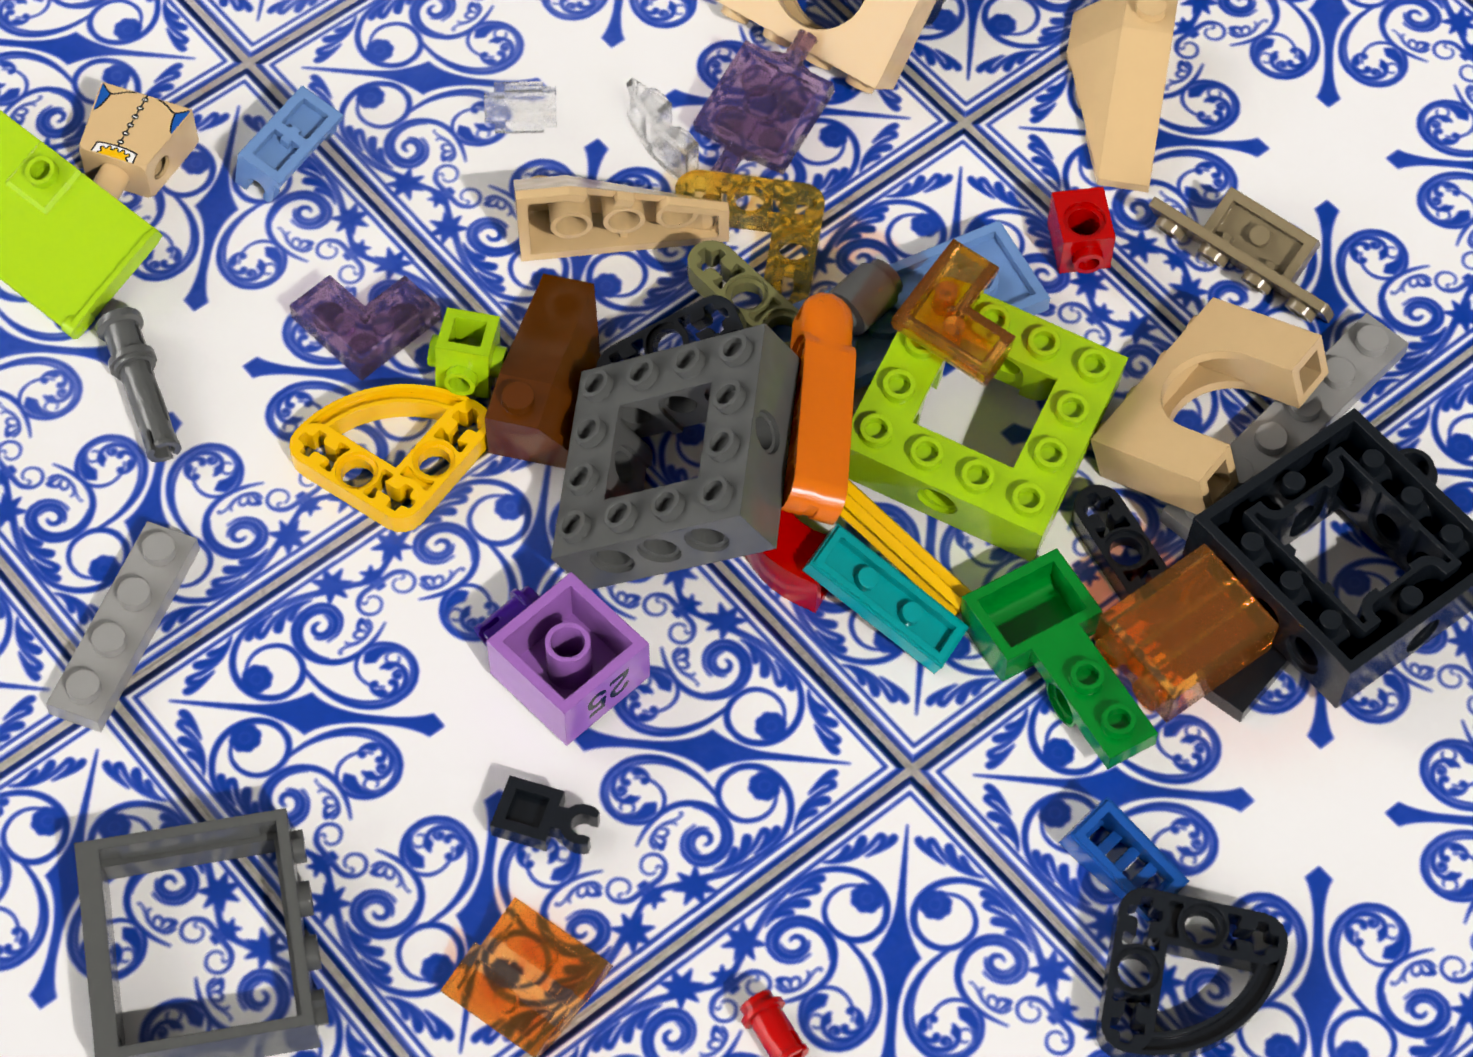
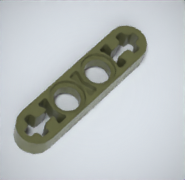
(739, 278)

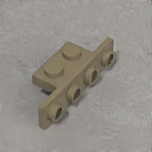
(1254, 241)

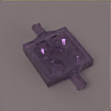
(764, 105)

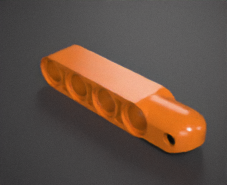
(822, 409)

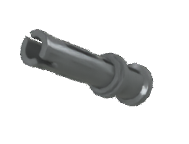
(134, 365)

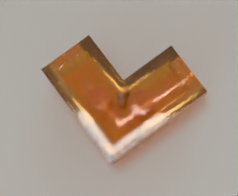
(942, 316)

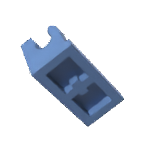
(286, 142)

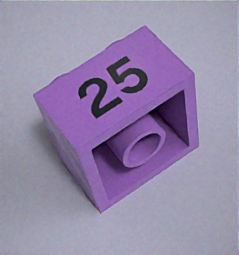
(569, 658)

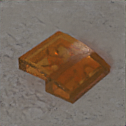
(527, 978)

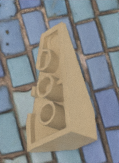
(1120, 78)
(594, 217)

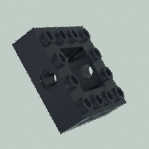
(1394, 505)

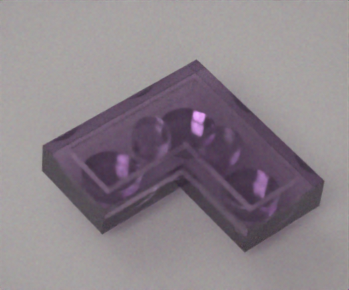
(366, 334)

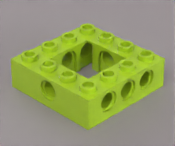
(964, 486)

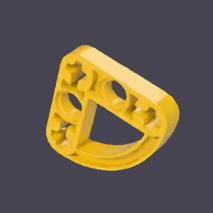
(406, 479)

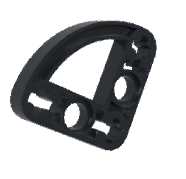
(1169, 937)

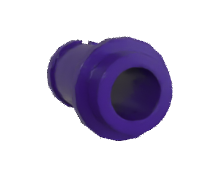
(519, 601)

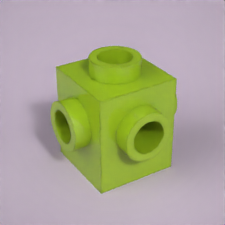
(467, 352)

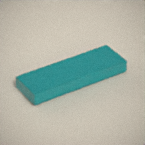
(885, 598)

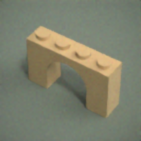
(866, 47)
(1216, 351)

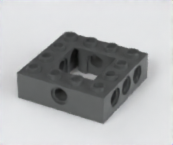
(619, 531)

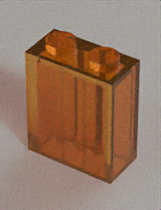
(1184, 633)

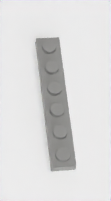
(1354, 368)

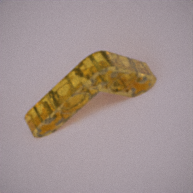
(784, 225)

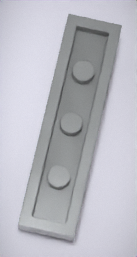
(123, 627)

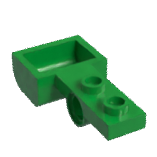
(1045, 621)

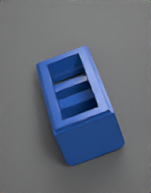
(1121, 830)

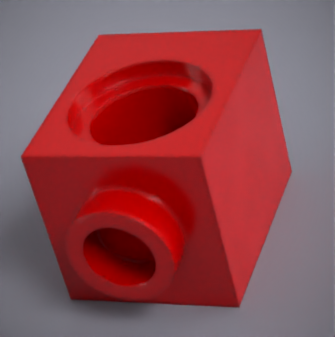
(1076, 214)

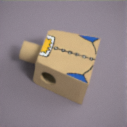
(135, 141)

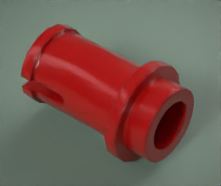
(771, 1025)

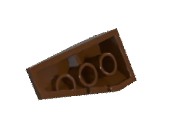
(541, 375)

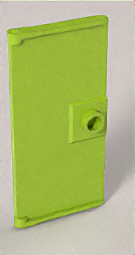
(63, 234)

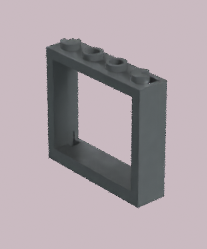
(184, 847)

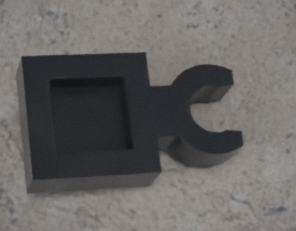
(535, 814)

